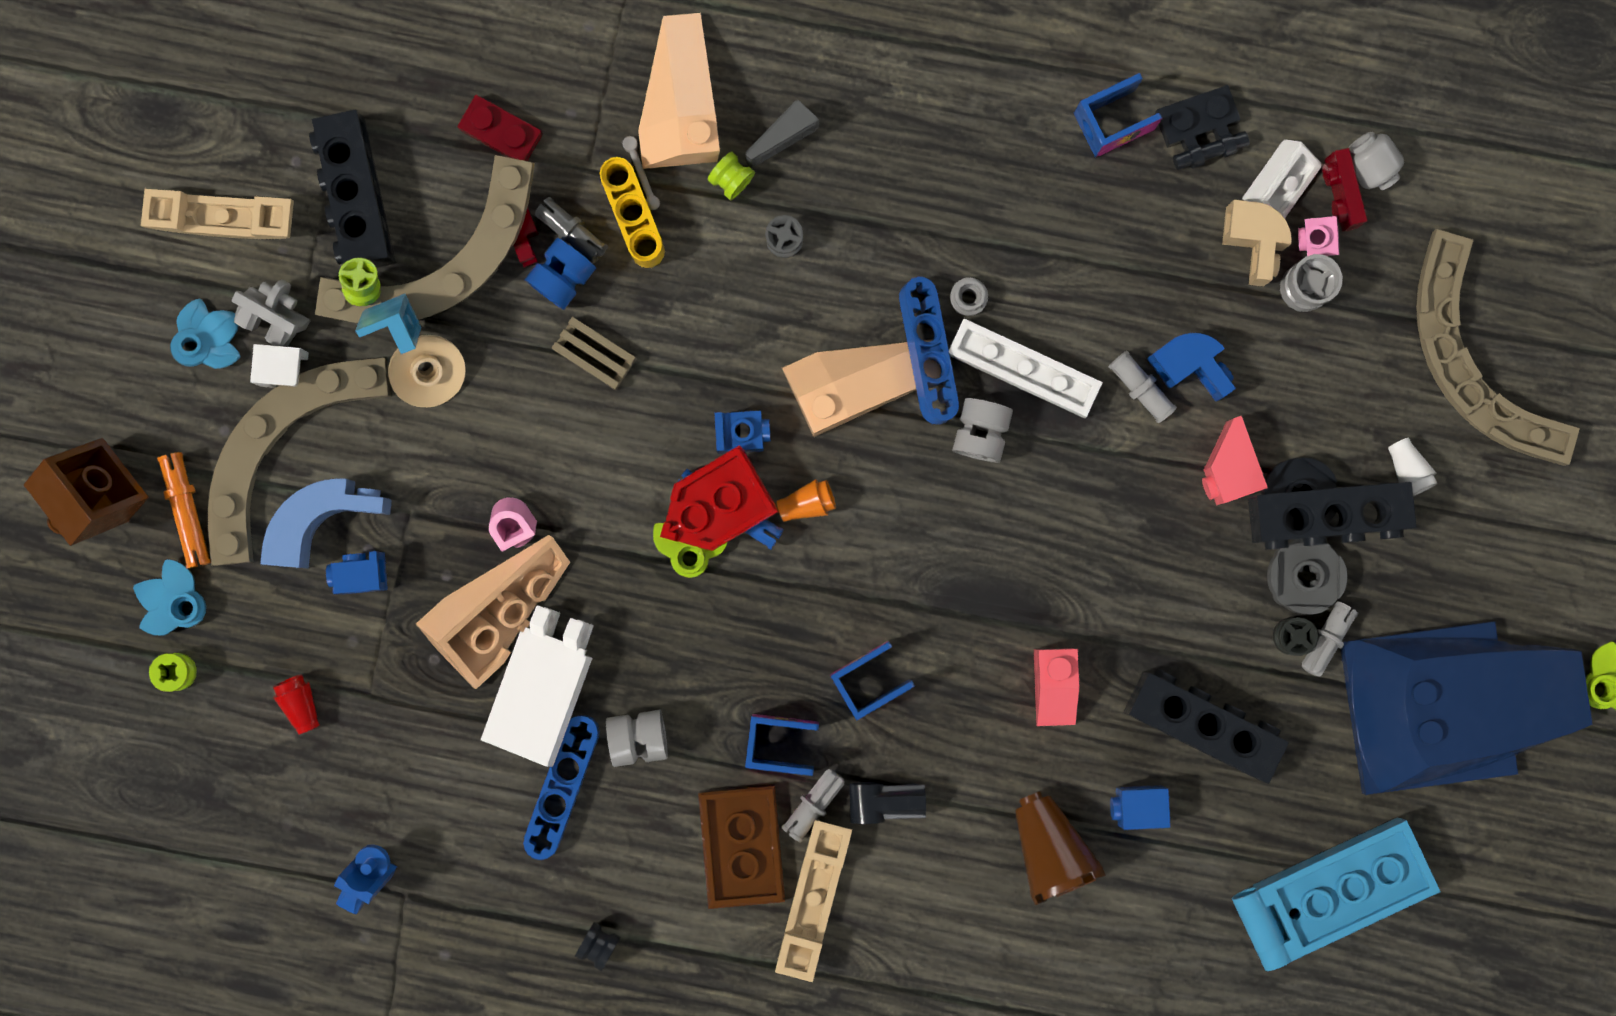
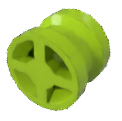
(731, 176)
(352, 275)
(181, 672)

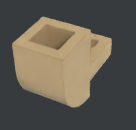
(1261, 229)

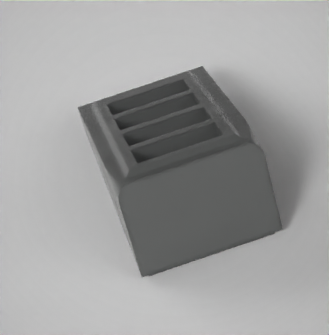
(785, 131)

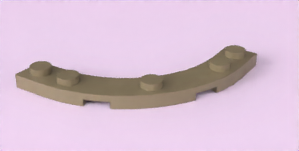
(470, 267)
(1455, 370)
(260, 430)

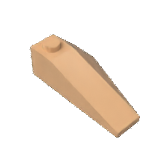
(679, 107)
(852, 382)
(486, 615)

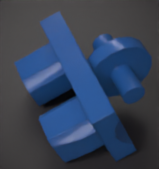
(364, 878)

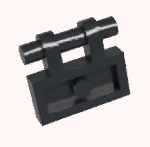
(1197, 117)

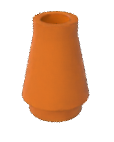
(809, 501)

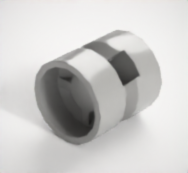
(1311, 283)
(985, 417)
(636, 738)

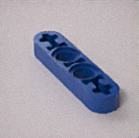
(933, 350)
(565, 788)

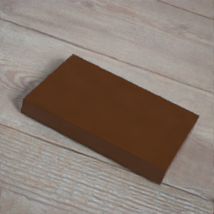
(741, 846)

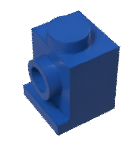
(726, 426)
(358, 574)

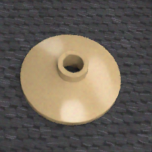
(430, 386)

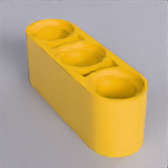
(624, 196)

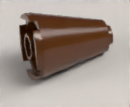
(1053, 850)

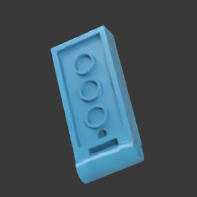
(1335, 893)

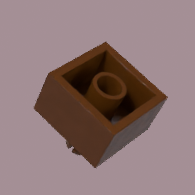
(85, 491)

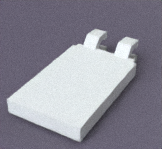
(540, 688)

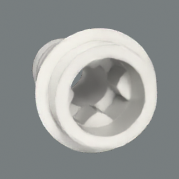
(1412, 466)

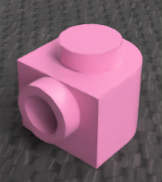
(1319, 236)
(511, 523)

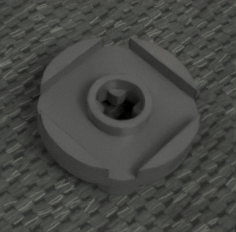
(1322, 592)

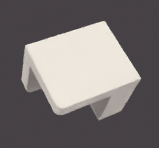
(276, 365)

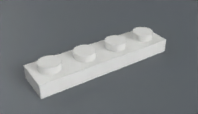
(1024, 368)

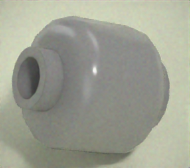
(1376, 161)

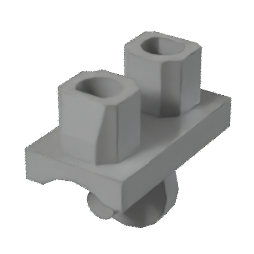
(273, 306)

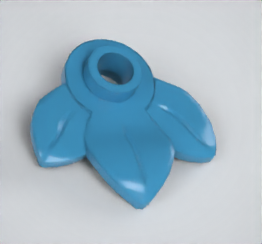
(210, 333)
(166, 597)

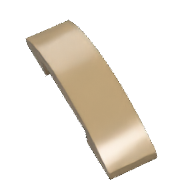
(217, 215)
(813, 900)

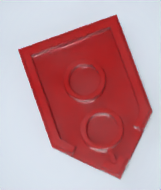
(718, 502)

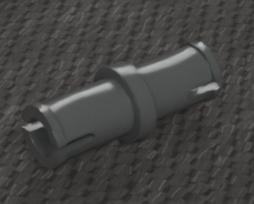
(571, 230)

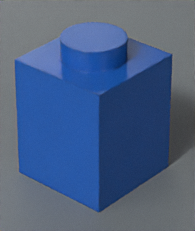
(1141, 807)

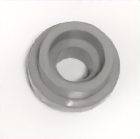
(974, 286)

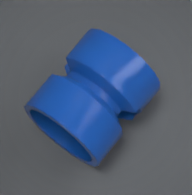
(556, 287)

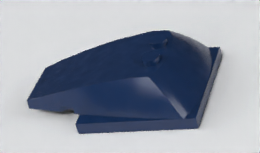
(1456, 704)

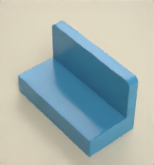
(399, 318)

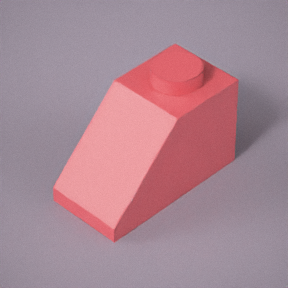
(1233, 465)
(1056, 686)

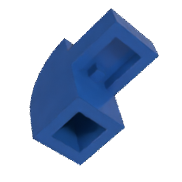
(1193, 354)

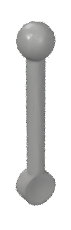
(630, 145)

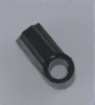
(876, 802)

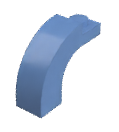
(297, 519)

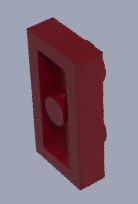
(499, 129)
(1347, 202)

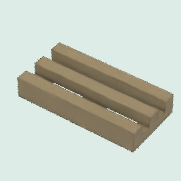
(566, 336)

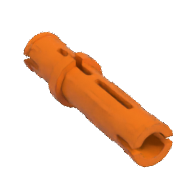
(184, 509)

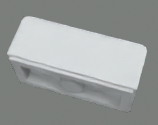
(1284, 177)

